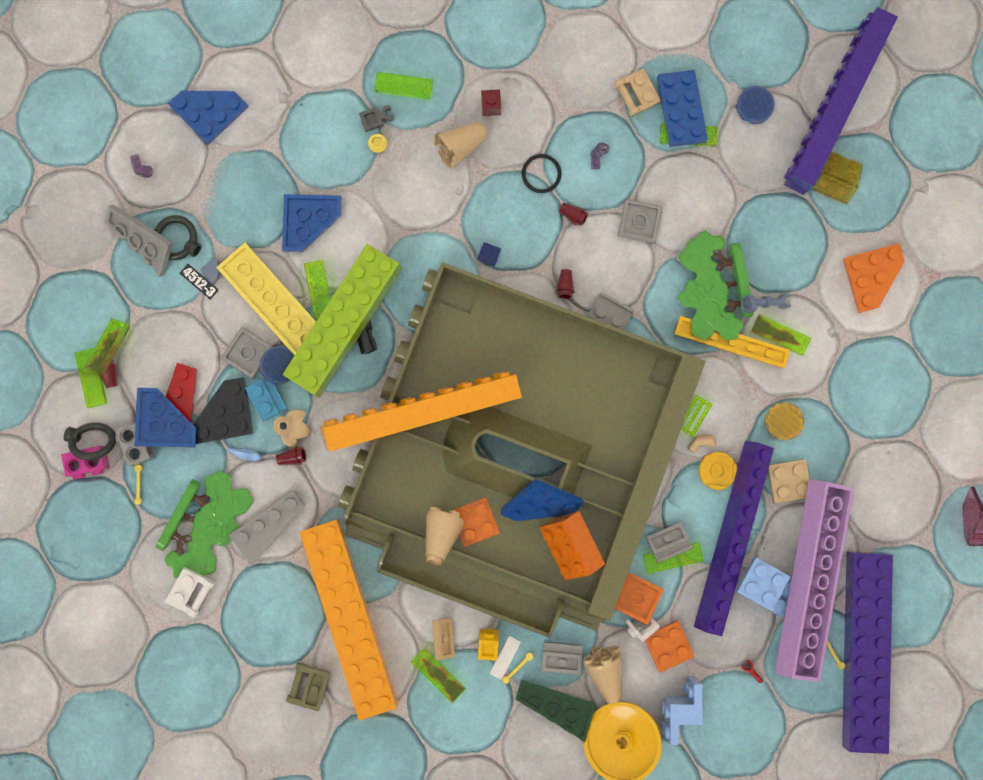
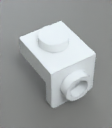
(641, 630)

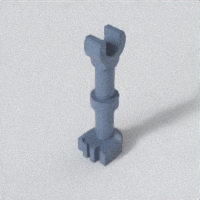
(750, 303)

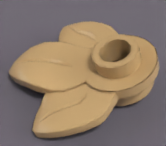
(295, 427)

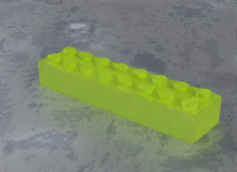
(343, 320)

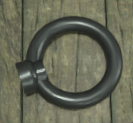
(191, 247)
(74, 435)

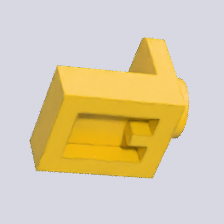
(488, 644)

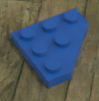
(208, 111)
(307, 218)
(160, 422)
(540, 501)

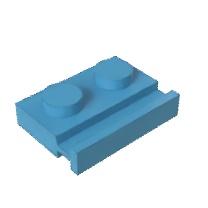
(266, 399)

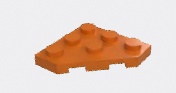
(872, 275)

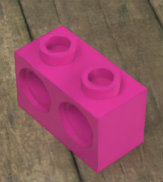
(86, 466)

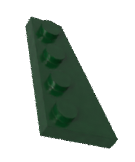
(558, 707)

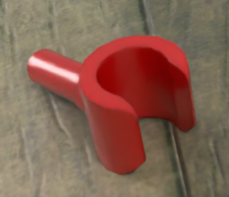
(752, 672)

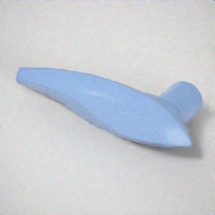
(246, 454)

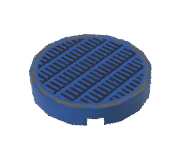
(755, 104)
(274, 363)

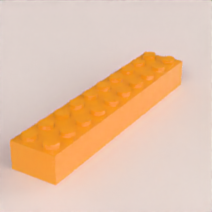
(420, 411)
(349, 619)

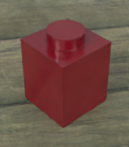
(491, 102)

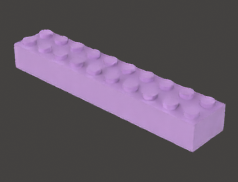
(814, 581)

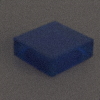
(489, 254)

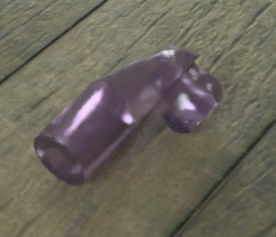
(596, 153)
(140, 169)

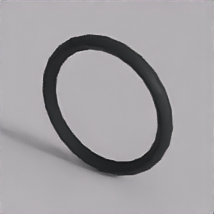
(541, 190)

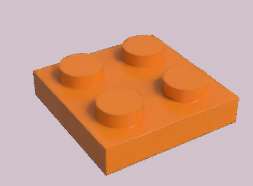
(478, 522)
(638, 598)
(669, 646)

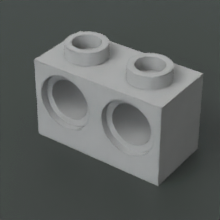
(128, 447)

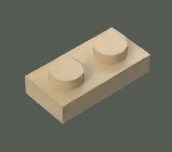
(443, 638)

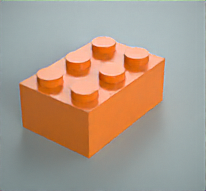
(572, 546)

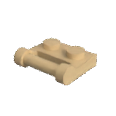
(642, 89)

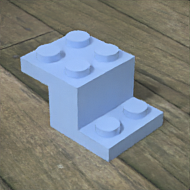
(766, 586)
(682, 710)

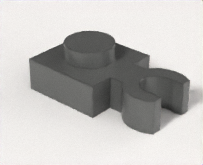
(373, 119)

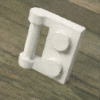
(183, 589)

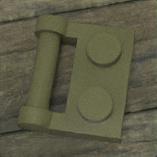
(314, 687)

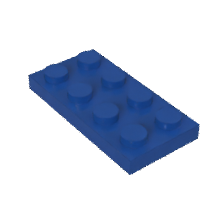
(682, 108)

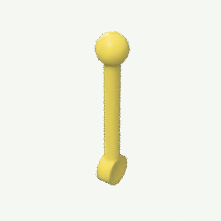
(138, 468)
(839, 664)
(506, 679)

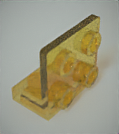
(839, 178)

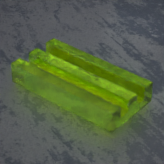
(702, 401)

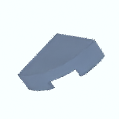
(211, 271)

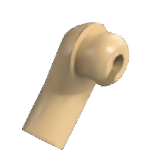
(702, 440)

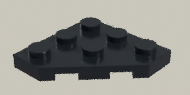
(225, 414)

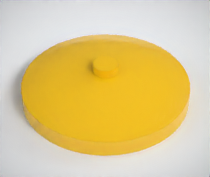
(623, 742)

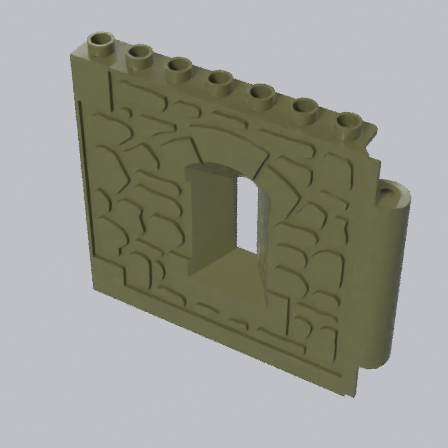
(587, 399)

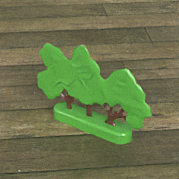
(709, 292)
(210, 524)

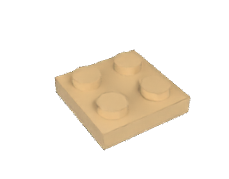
(788, 480)

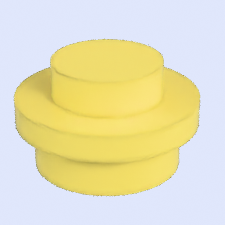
(377, 143)

